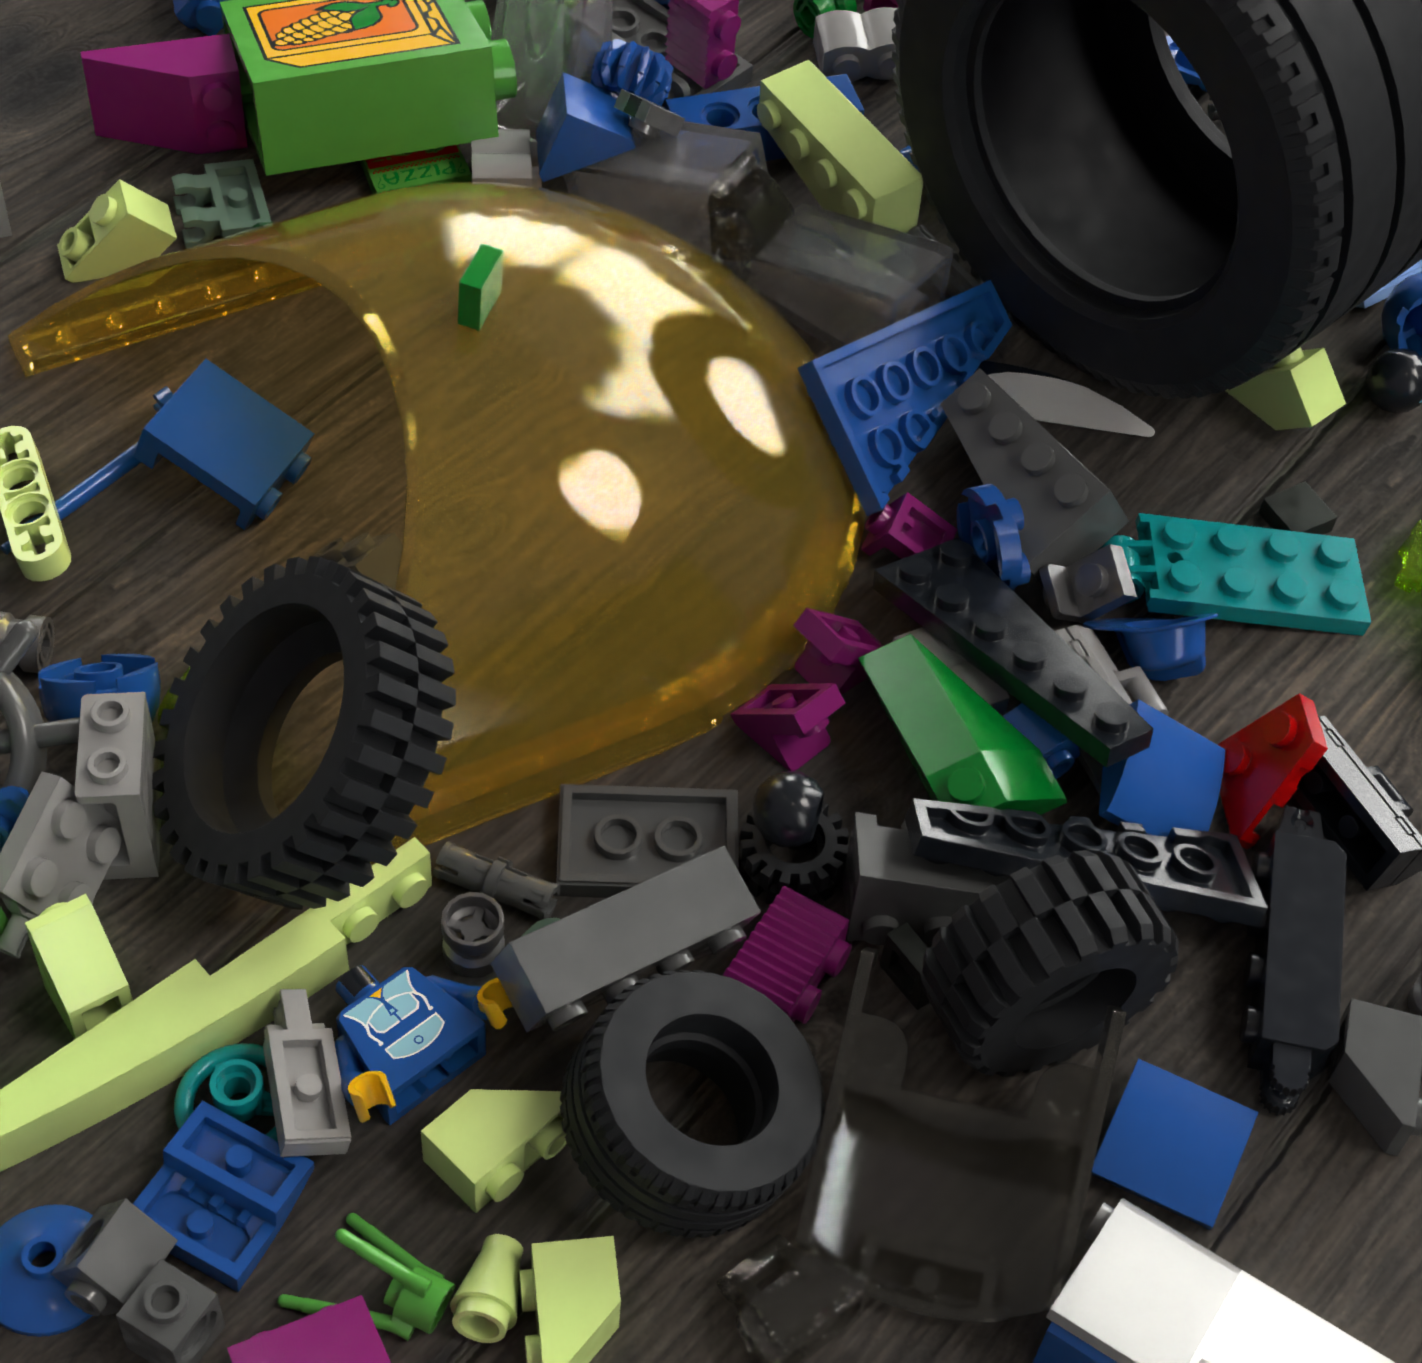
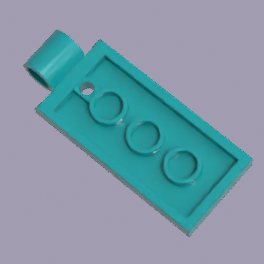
(1247, 574)

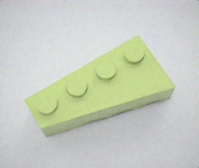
(838, 149)

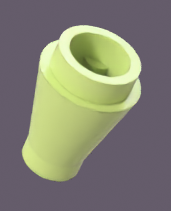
(489, 1293)

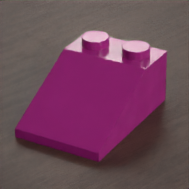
(168, 94)

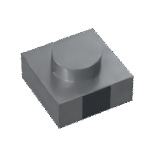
(647, 115)

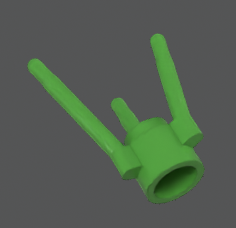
(415, 1293)

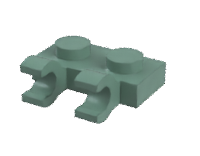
(234, 197)

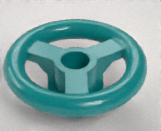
(232, 1073)

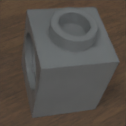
(112, 1257)
(171, 1317)

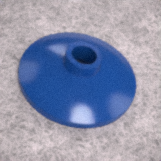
(29, 1295)

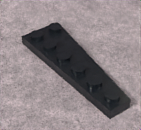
(1002, 637)
(1182, 872)

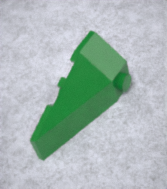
(954, 736)

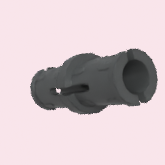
(497, 880)

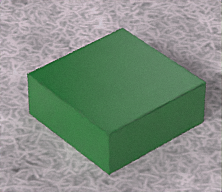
(480, 286)

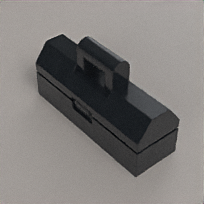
(1361, 814)

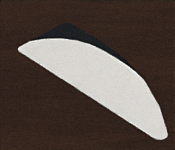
(1063, 401)

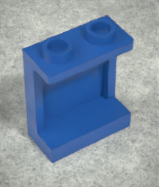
(228, 441)

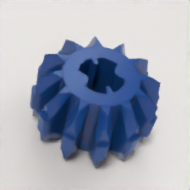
(633, 69)

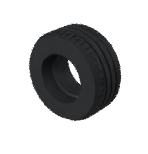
(643, 1160)

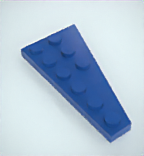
(888, 387)

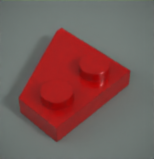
(1267, 764)

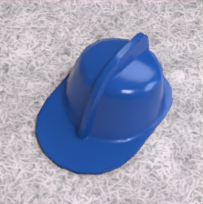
(1161, 646)

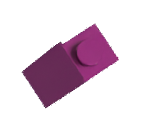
(833, 649)
(790, 720)

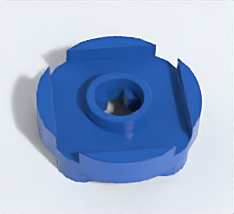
(992, 530)

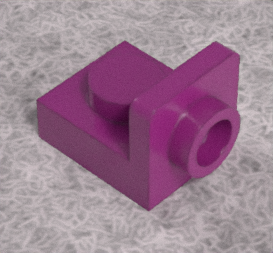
(906, 528)

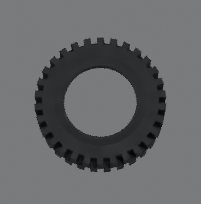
(235, 705)

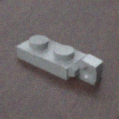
(304, 1081)

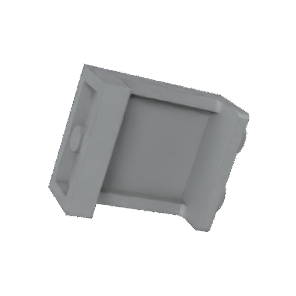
(117, 771)

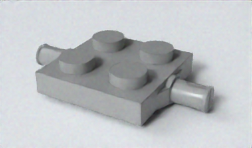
(53, 855)

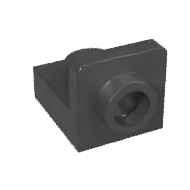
(1088, 586)

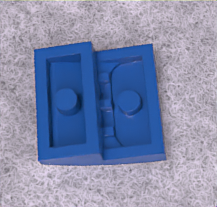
(1166, 784)
(1174, 1144)
(223, 1194)

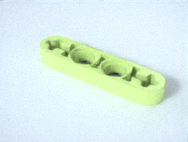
(28, 501)

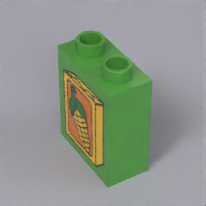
(365, 77)

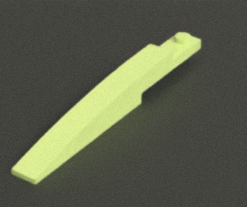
(196, 1013)

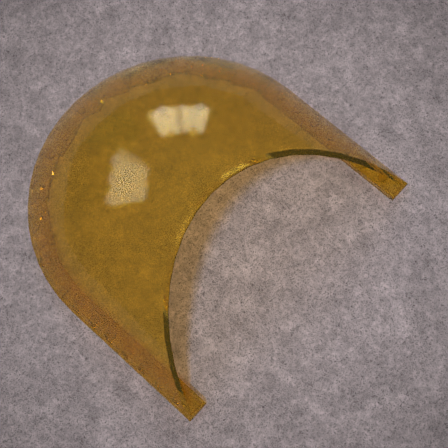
(598, 482)

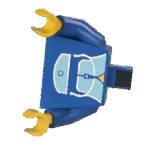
(409, 1036)

